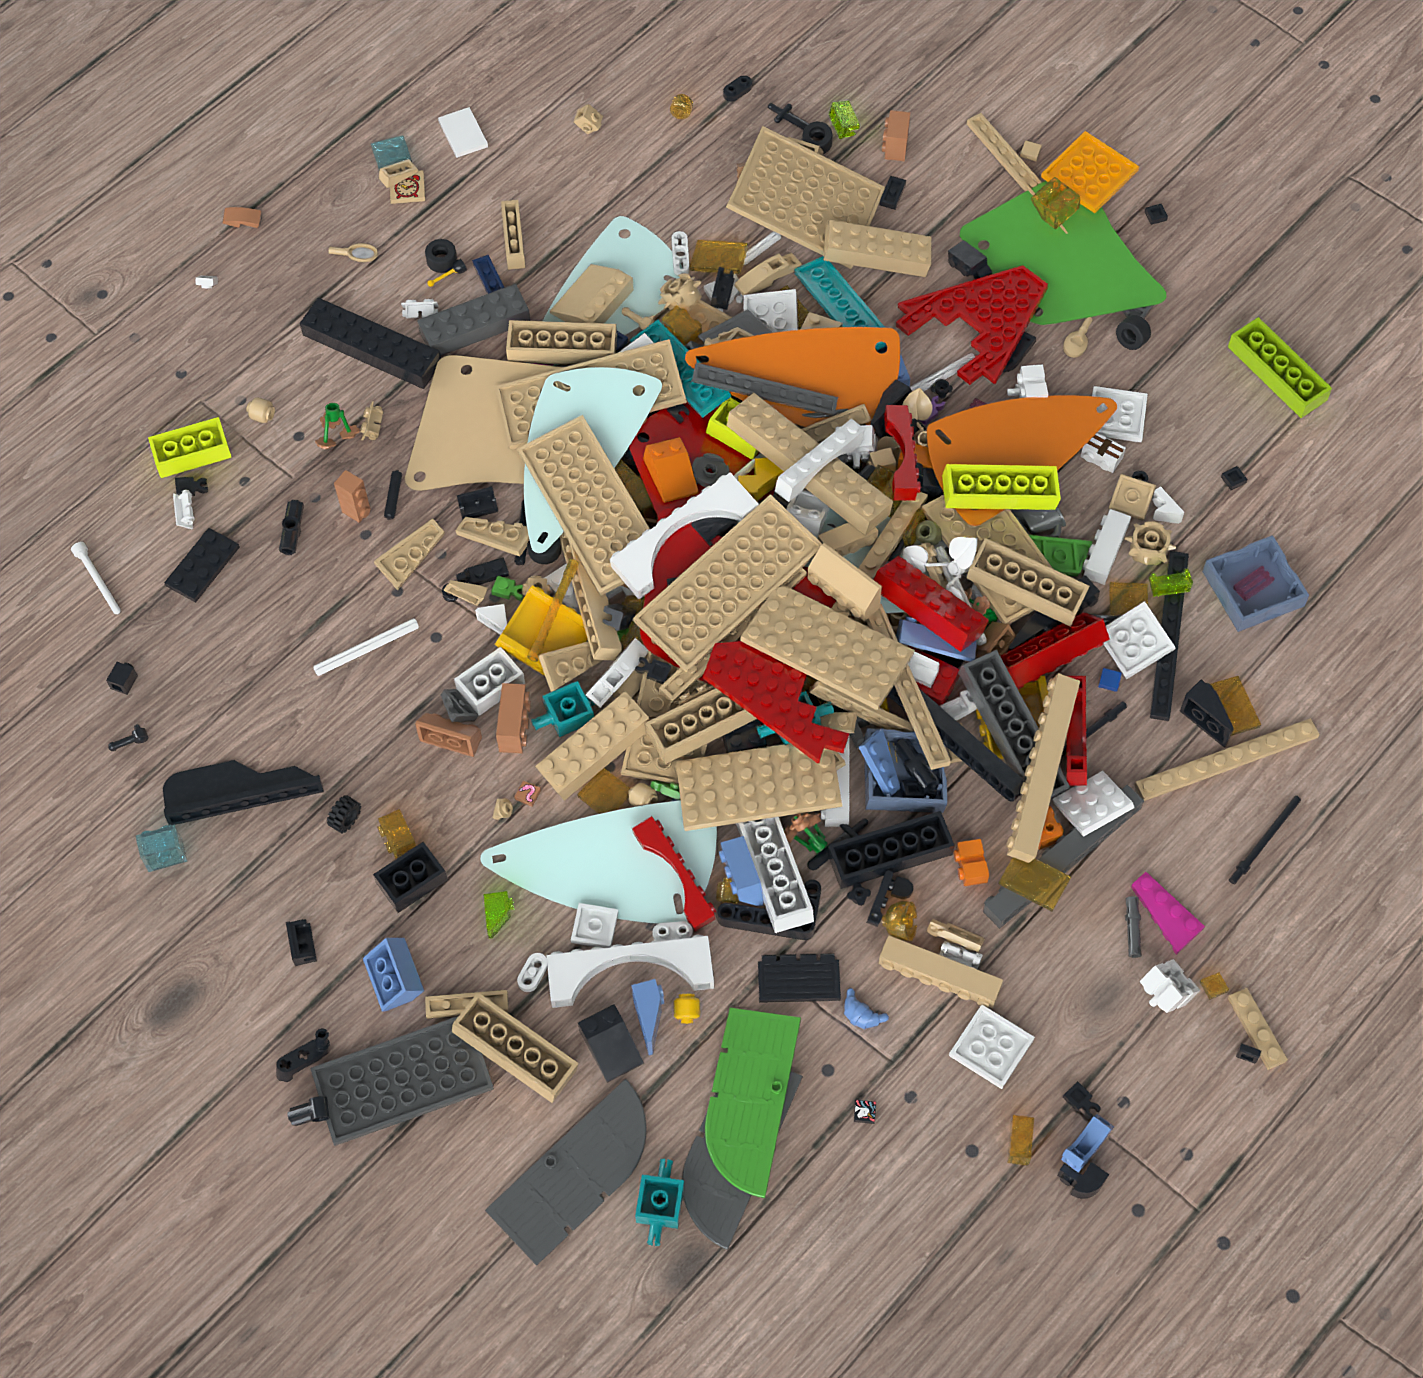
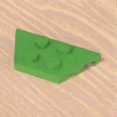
(1063, 554)

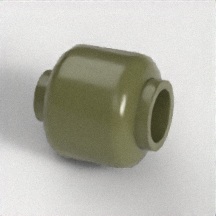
(928, 532)

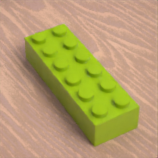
(1279, 367)

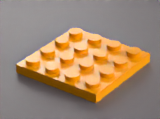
(1091, 170)

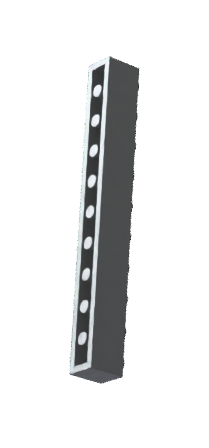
(1063, 857)

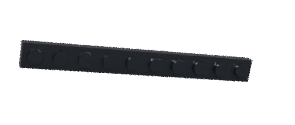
(1171, 624)

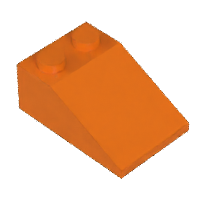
(670, 469)

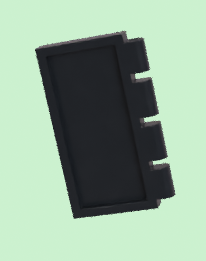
(799, 980)

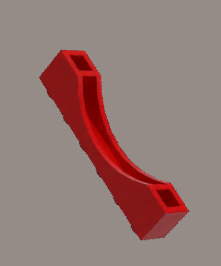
(897, 424)
(1077, 738)
(652, 839)

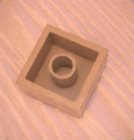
(896, 135)

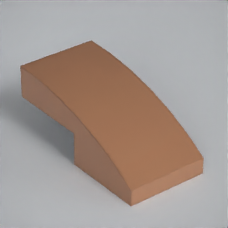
(237, 215)

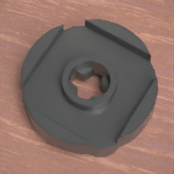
(708, 461)

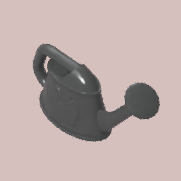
(1040, 520)

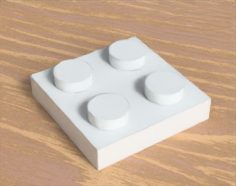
(594, 926)

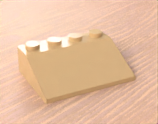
(594, 296)

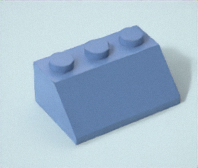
(741, 871)
(393, 973)

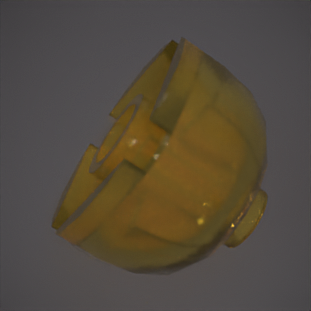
(900, 920)

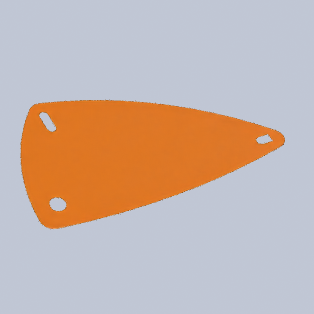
(820, 360)
(1016, 433)

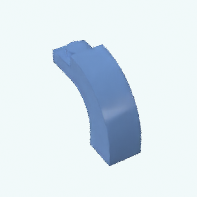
(1087, 1143)

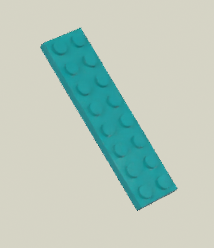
(836, 295)
(700, 397)

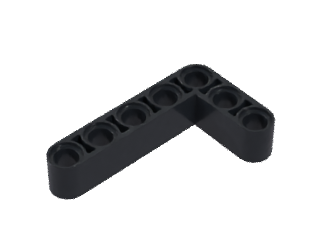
(759, 914)

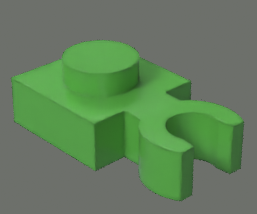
(506, 587)
(670, 790)

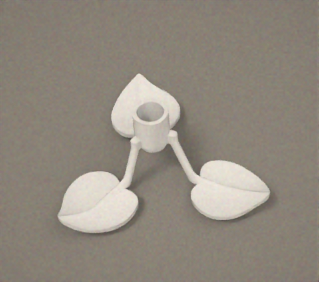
(961, 549)

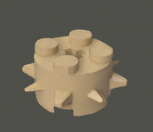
(680, 292)
(1150, 543)

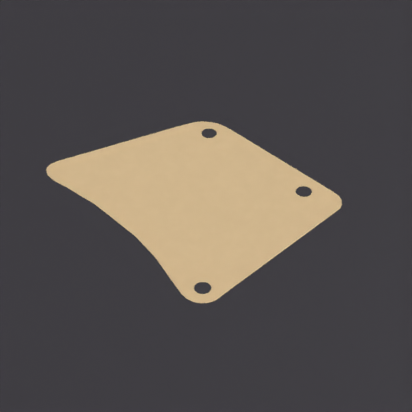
(463, 425)

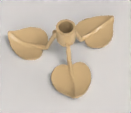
(921, 409)

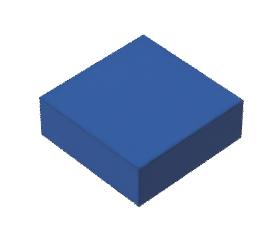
(1110, 679)

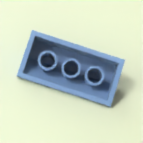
(921, 637)

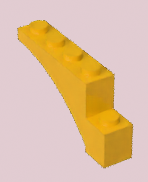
(763, 480)

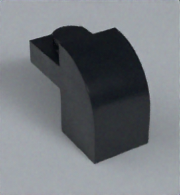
(1086, 1184)

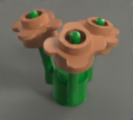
(803, 822)

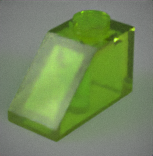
(497, 911)

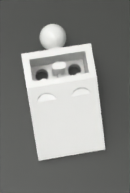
(809, 511)

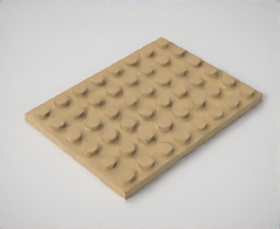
(801, 191)

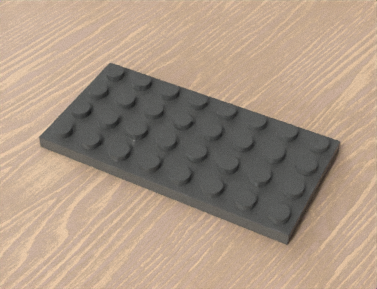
(399, 1080)

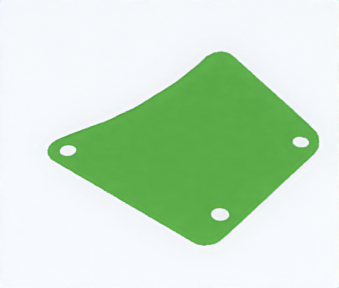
(1085, 270)

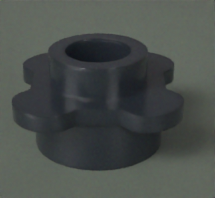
(942, 384)
(859, 900)

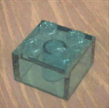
(161, 848)

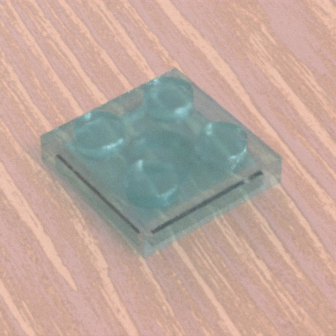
(390, 151)

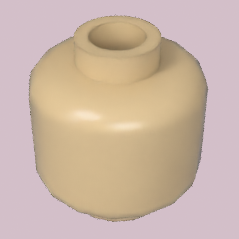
(260, 410)
(642, 795)

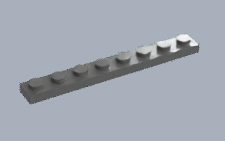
(765, 389)

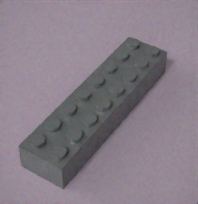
(1004, 713)

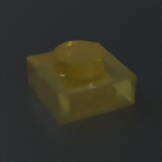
(1214, 985)

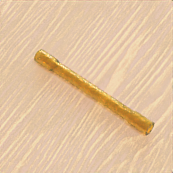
(538, 644)

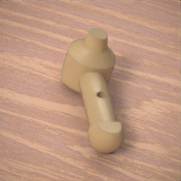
(643, 322)

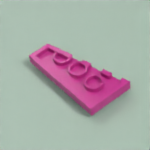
(1173, 919)

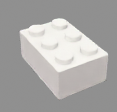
(483, 681)

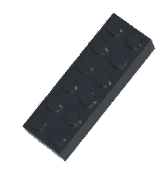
(890, 849)

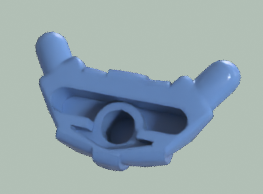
(860, 1013)

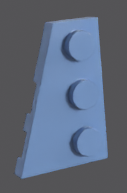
(880, 762)

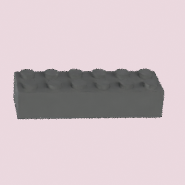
(473, 320)

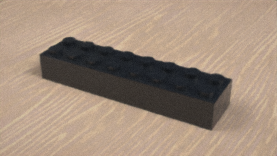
(370, 343)

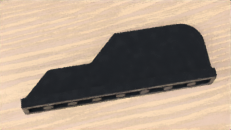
(231, 788)

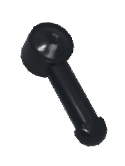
(138, 736)

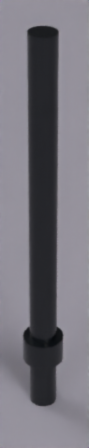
(1109, 716)
(1244, 866)

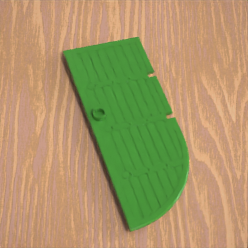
(751, 1096)

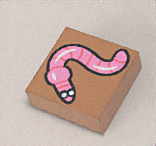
(527, 793)

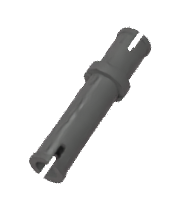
(1133, 928)

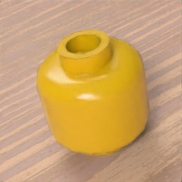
(686, 1008)

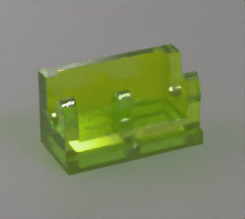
(843, 119)
(1171, 583)

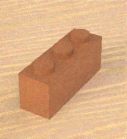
(352, 496)

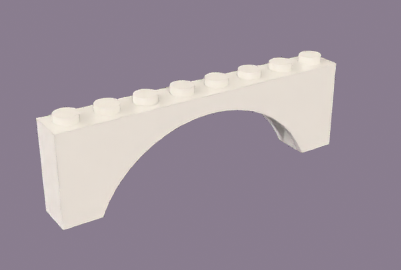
(636, 561)
(574, 969)

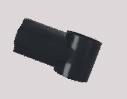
(313, 1111)

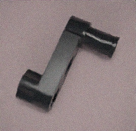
(292, 1063)

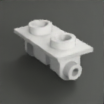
(412, 308)
(183, 509)
(960, 955)

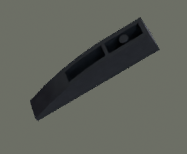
(1042, 623)

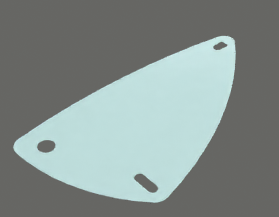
(639, 256)
(612, 414)
(604, 864)

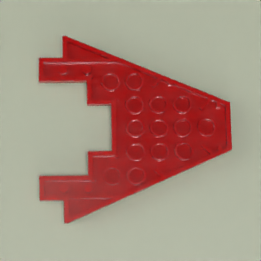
(992, 305)
(772, 695)

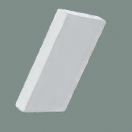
(462, 132)

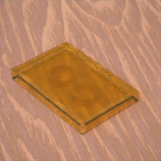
(714, 254)
(1237, 705)
(1035, 882)

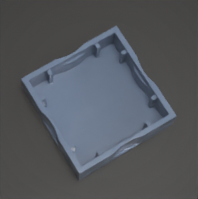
(1273, 601)
(874, 796)

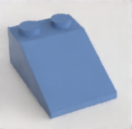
(648, 1001)

